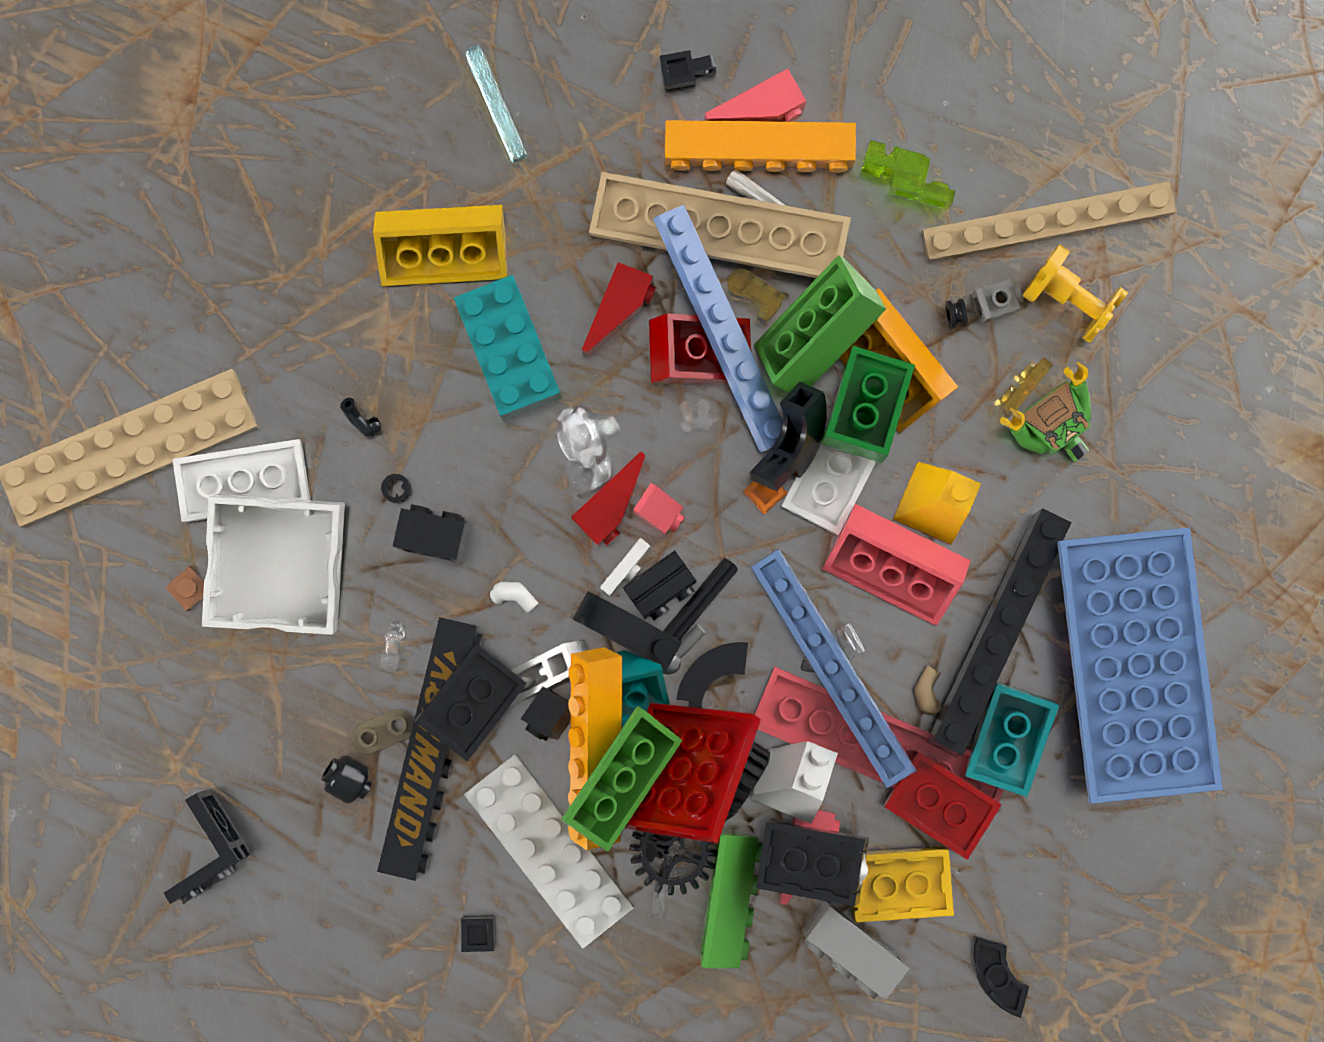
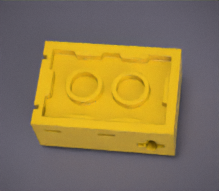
(905, 885)

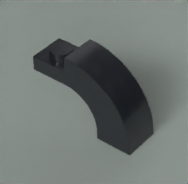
(799, 438)
(627, 630)
(710, 666)

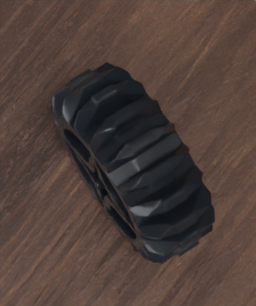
(663, 876)

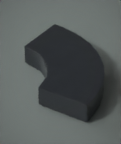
(995, 976)

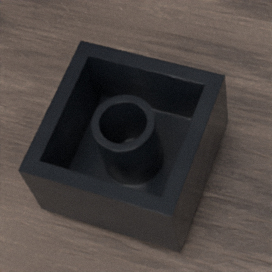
(432, 535)

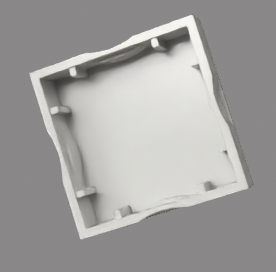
(273, 564)

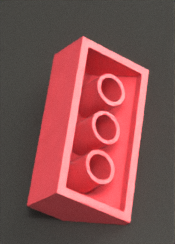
(896, 565)

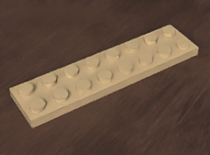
(727, 225)
(127, 448)

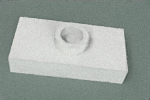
(627, 567)

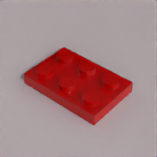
(943, 806)

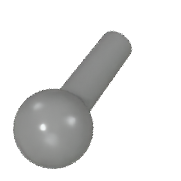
(688, 642)

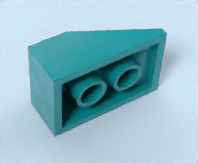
(1011, 738)

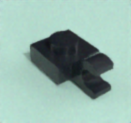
(680, 68)

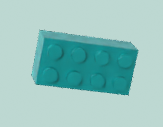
(507, 347)

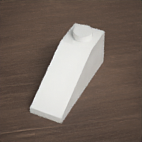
(547, 670)

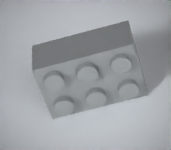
(854, 951)

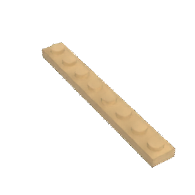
(1048, 221)

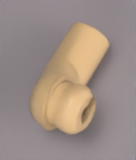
(925, 694)

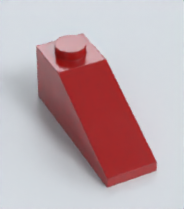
(620, 304)
(607, 508)

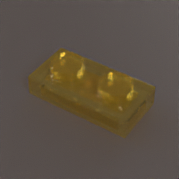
(1032, 375)

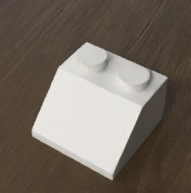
(796, 779)

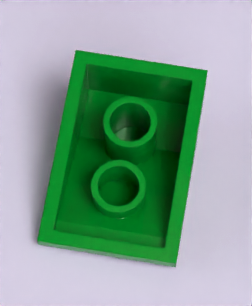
(868, 404)

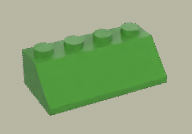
(819, 326)
(622, 779)
(729, 900)

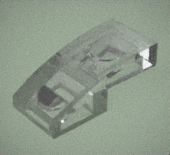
(657, 909)

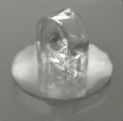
(585, 436)

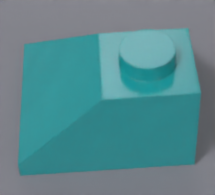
(641, 684)

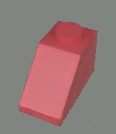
(659, 510)

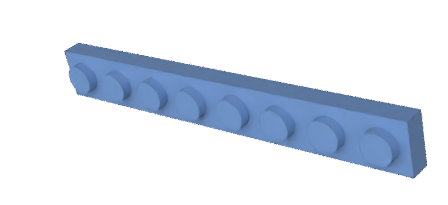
(720, 326)
(833, 669)

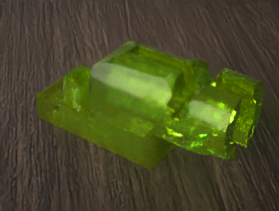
(908, 175)

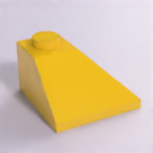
(936, 501)

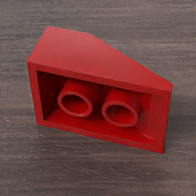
(683, 352)

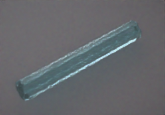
(495, 103)

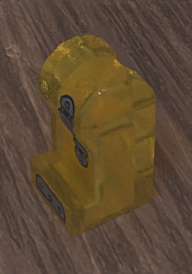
(747, 287)

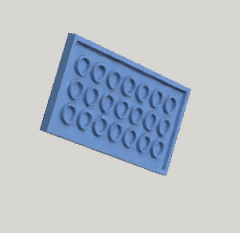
(1139, 665)

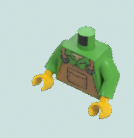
(1056, 418)

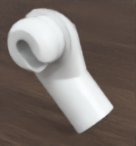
(513, 592)

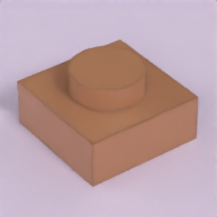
(187, 588)

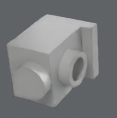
(989, 309)

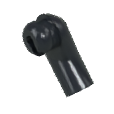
(358, 419)

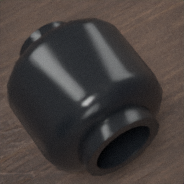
(346, 779)

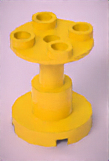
(1064, 286)

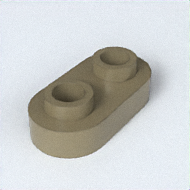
(383, 731)

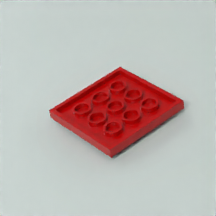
(701, 776)

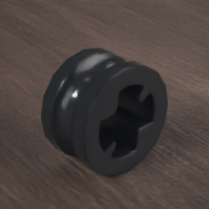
(956, 313)
(386, 490)

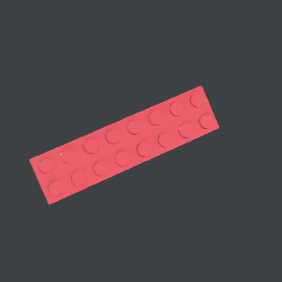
(805, 712)

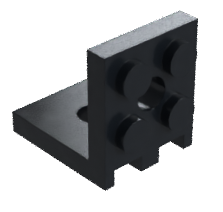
(223, 838)

